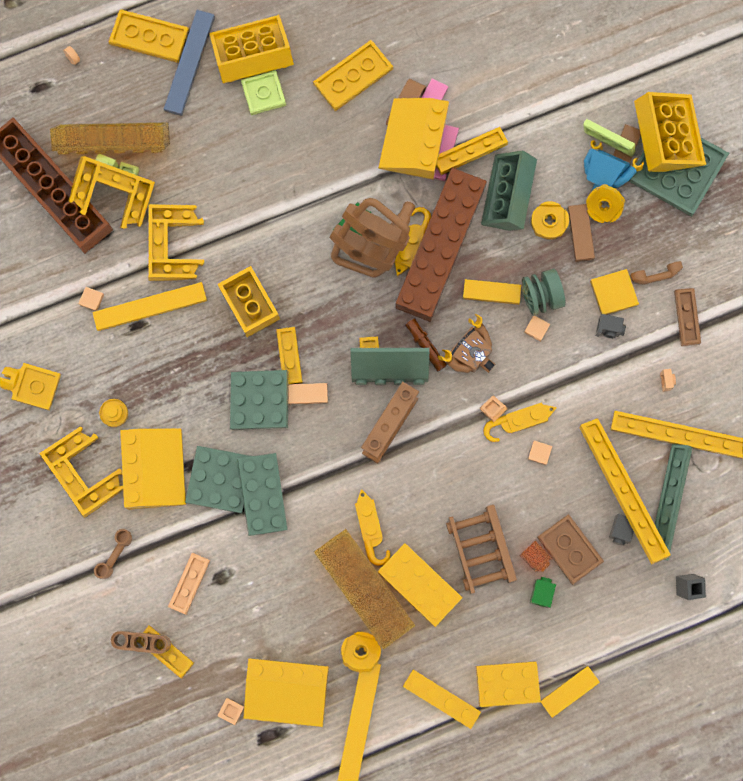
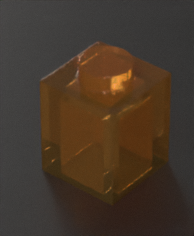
(536, 557)

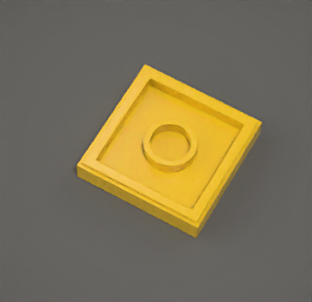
(614, 292)

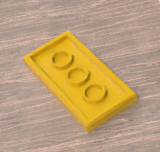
(149, 36)
(353, 75)

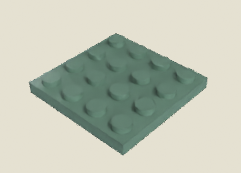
(682, 187)

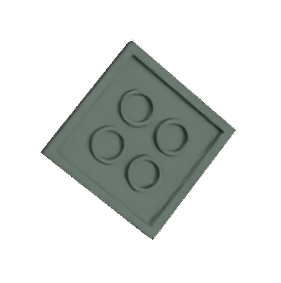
(259, 400)
(216, 480)

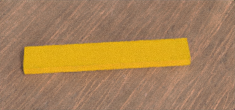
(149, 306)
(359, 725)

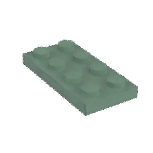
(262, 494)

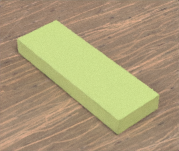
(609, 137)

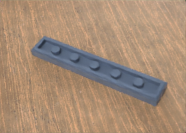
(189, 62)

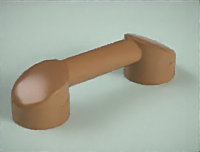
(640, 276)
(123, 538)

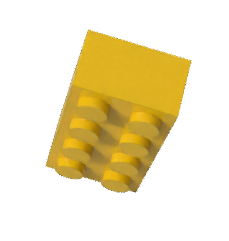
(419, 585)

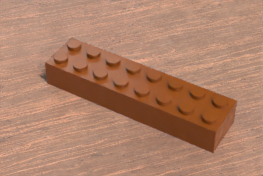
(49, 186)
(440, 244)

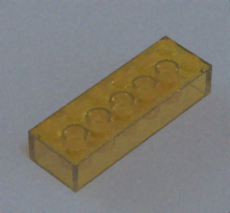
(109, 137)
(364, 589)

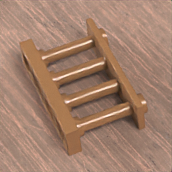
(390, 422)
(500, 554)

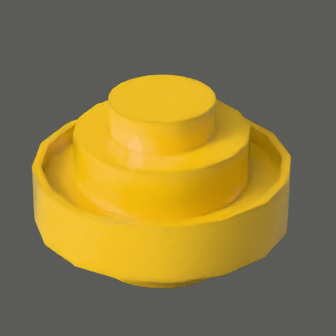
(113, 413)

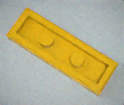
(492, 291)
(289, 354)
(173, 658)
(569, 691)

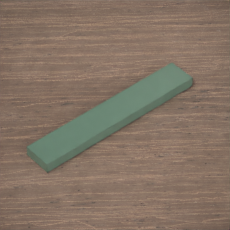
(672, 492)

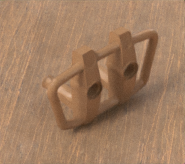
(374, 229)

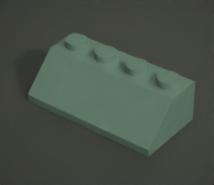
(509, 191)

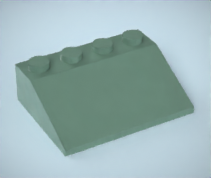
(390, 365)

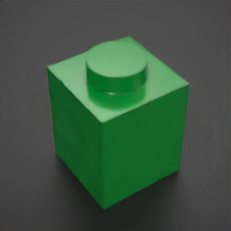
(543, 592)

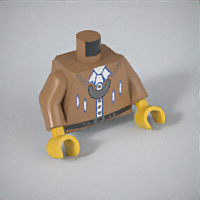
(471, 350)

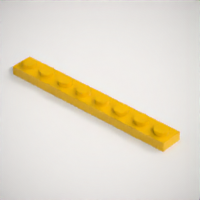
(677, 434)
(624, 491)

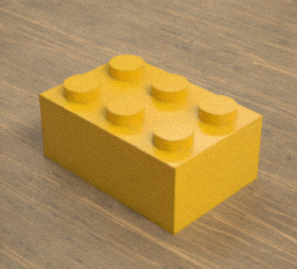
(248, 301)
(508, 684)

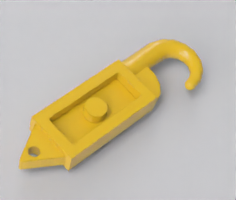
(405, 258)
(520, 420)
(370, 527)

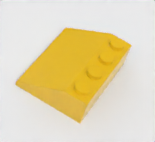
(251, 49)
(669, 131)
(414, 136)
(152, 468)
(285, 692)

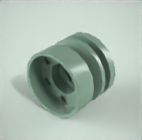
(548, 290)

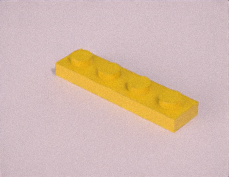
(471, 150)
(442, 699)

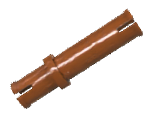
(421, 338)

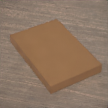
(570, 549)

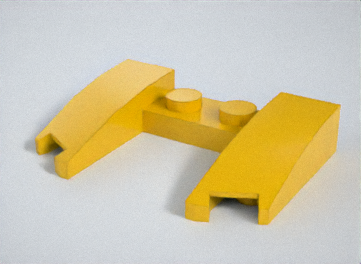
(92, 171)
(159, 220)
(57, 460)

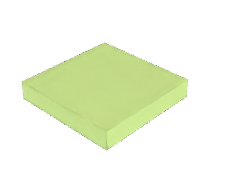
(263, 92)

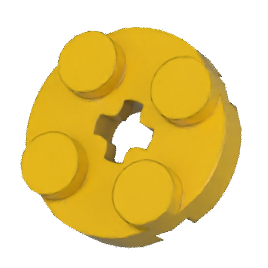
(557, 213)
(607, 214)
(365, 662)

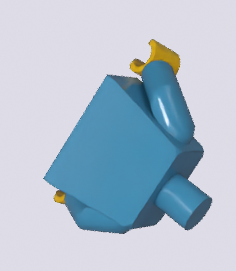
(608, 169)

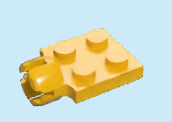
(31, 385)

